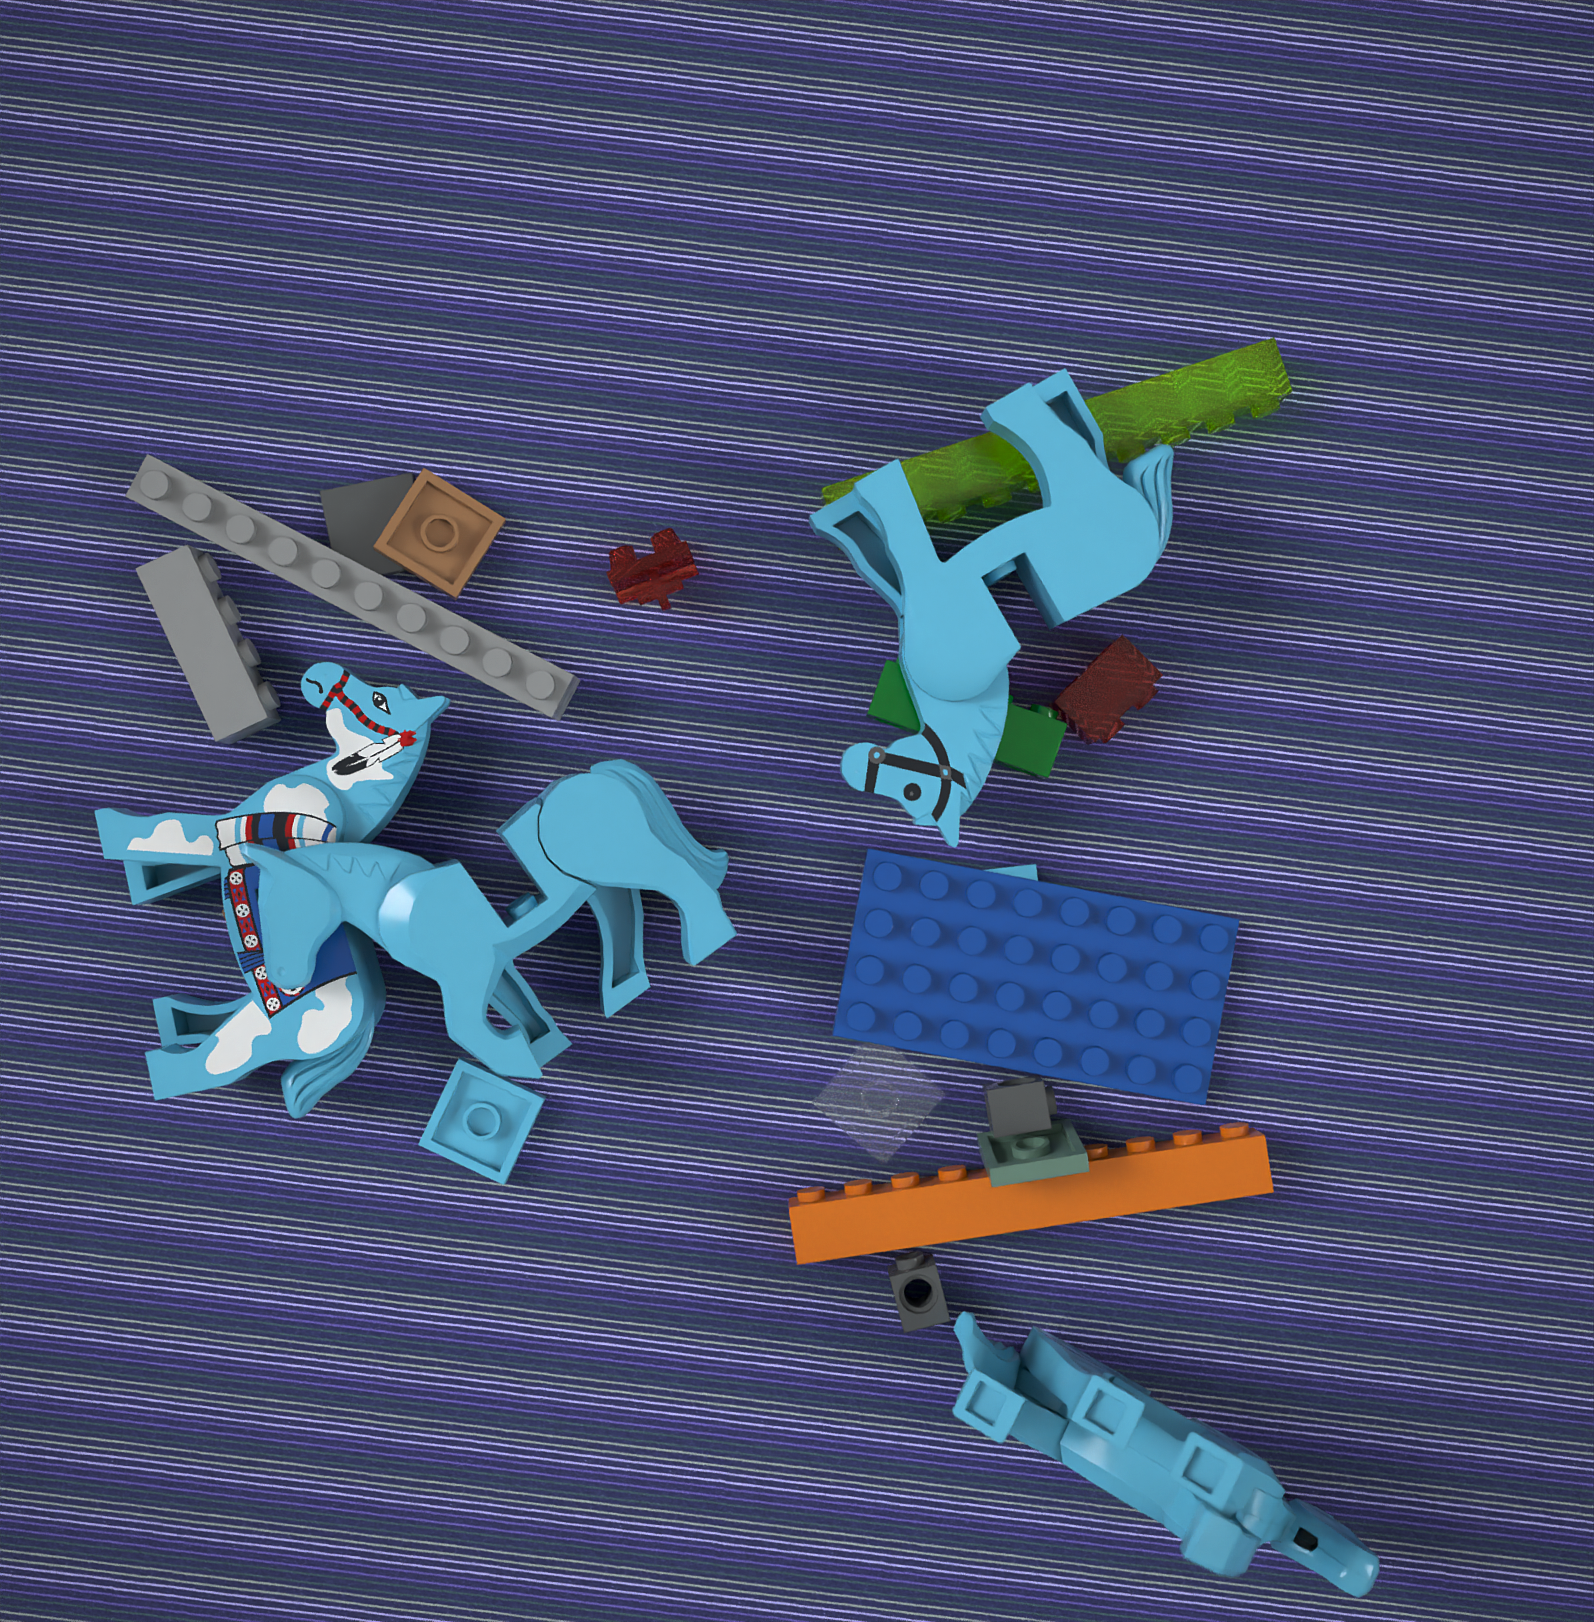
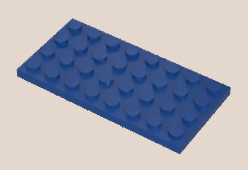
(1035, 977)

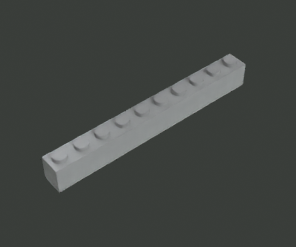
(353, 587)

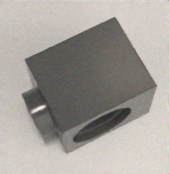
(1019, 1106)
(922, 1311)

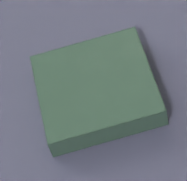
(1033, 1154)

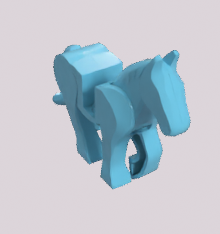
(577, 841)
(1150, 1457)

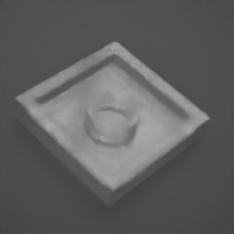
(878, 1099)

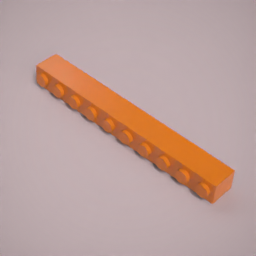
(966, 1206)

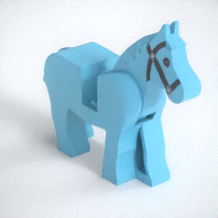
(954, 643)

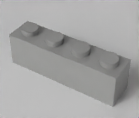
(209, 644)

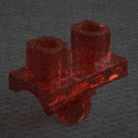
(654, 574)

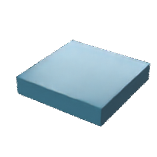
(482, 1120)

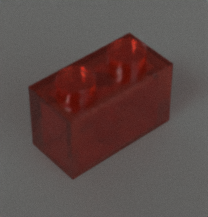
(1106, 691)

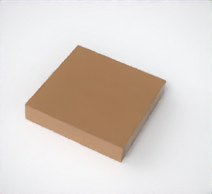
(439, 534)

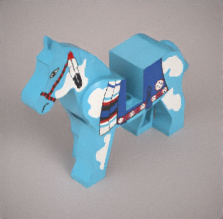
(342, 798)

